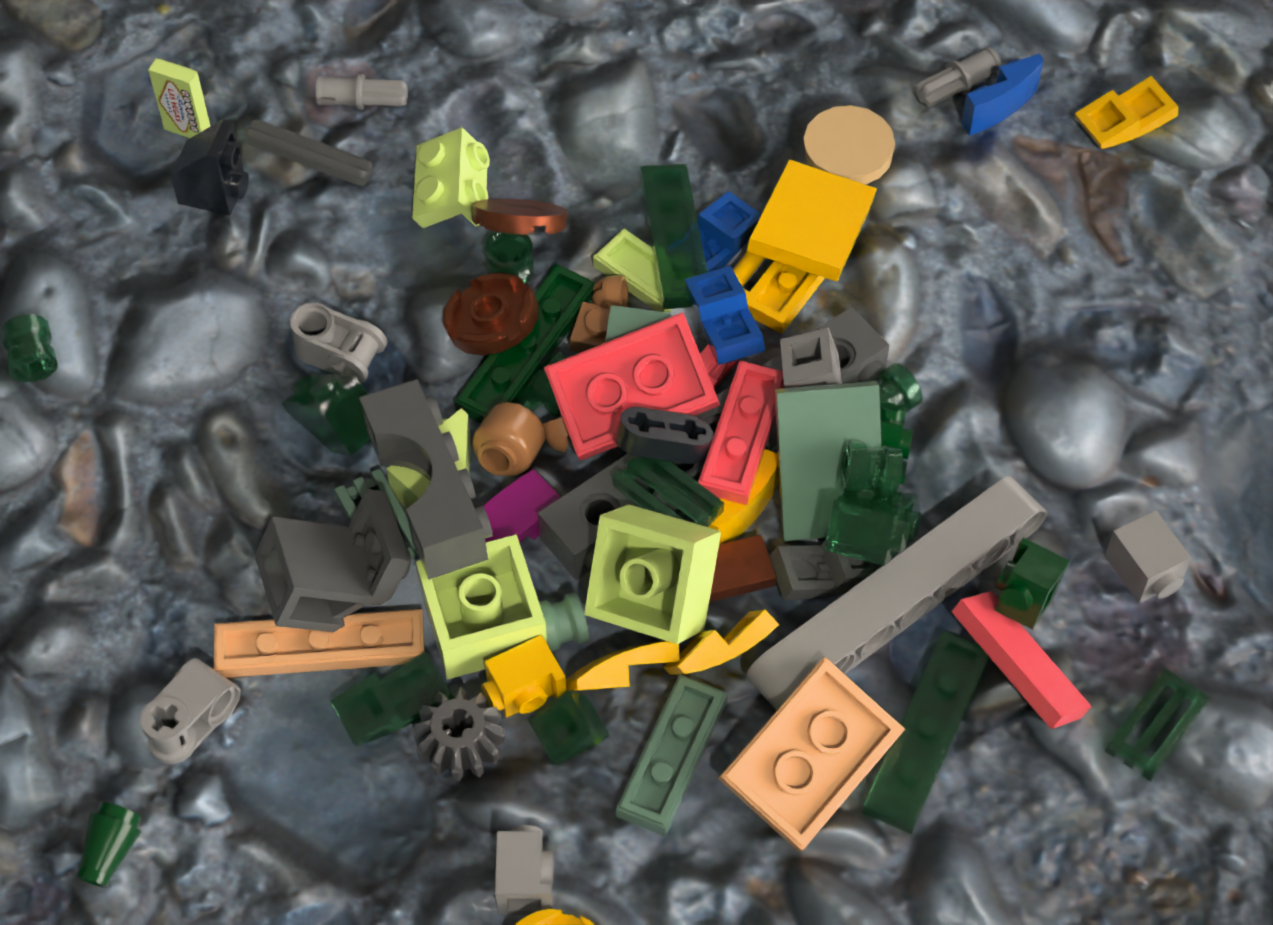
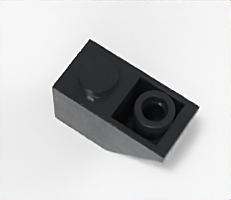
(211, 170)

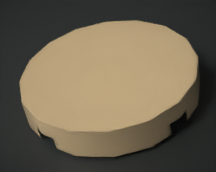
(849, 143)

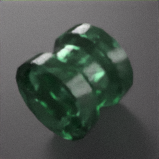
(514, 248)

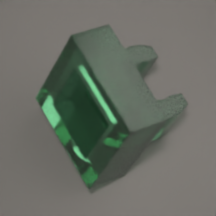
(540, 391)

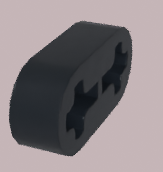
(663, 435)

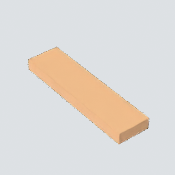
(363, 642)

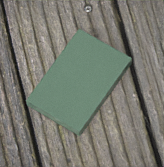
(811, 441)

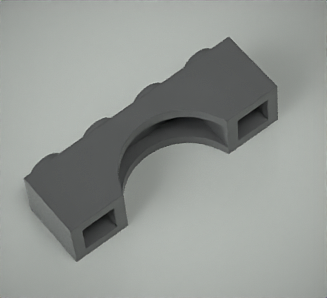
(443, 520)

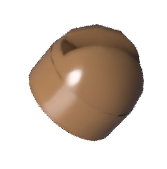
(611, 291)
(557, 434)

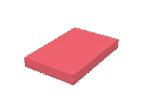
(643, 369)

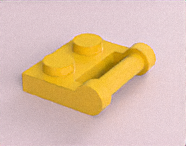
(778, 293)

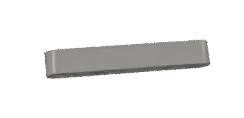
(901, 589)

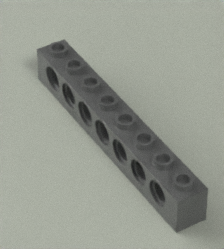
(567, 522)

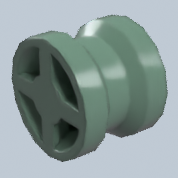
(565, 621)

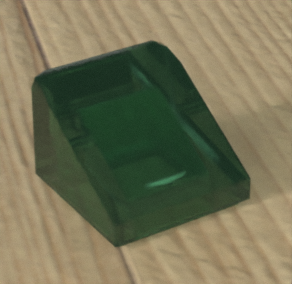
(568, 726)

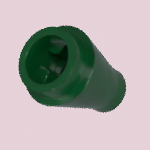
(107, 842)

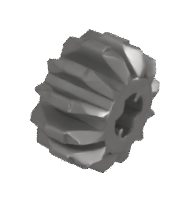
(439, 732)

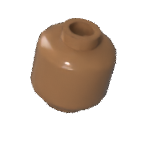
(508, 439)

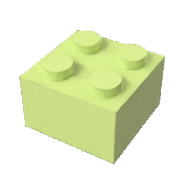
(652, 573)
(482, 608)

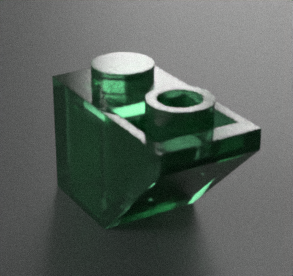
(330, 411)
(872, 526)

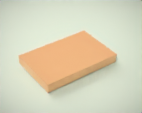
(811, 754)

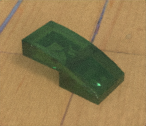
(392, 703)

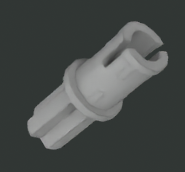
(958, 77)
(360, 91)

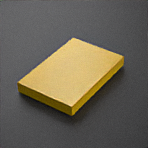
(812, 220)

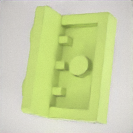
(449, 177)

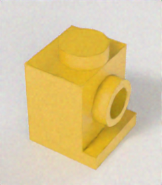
(523, 678)

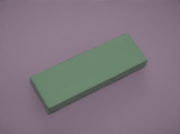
(671, 755)

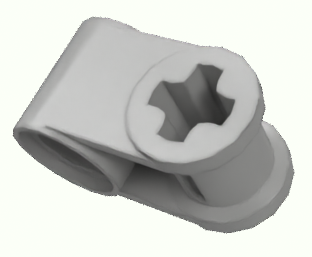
(343, 344)
(188, 708)

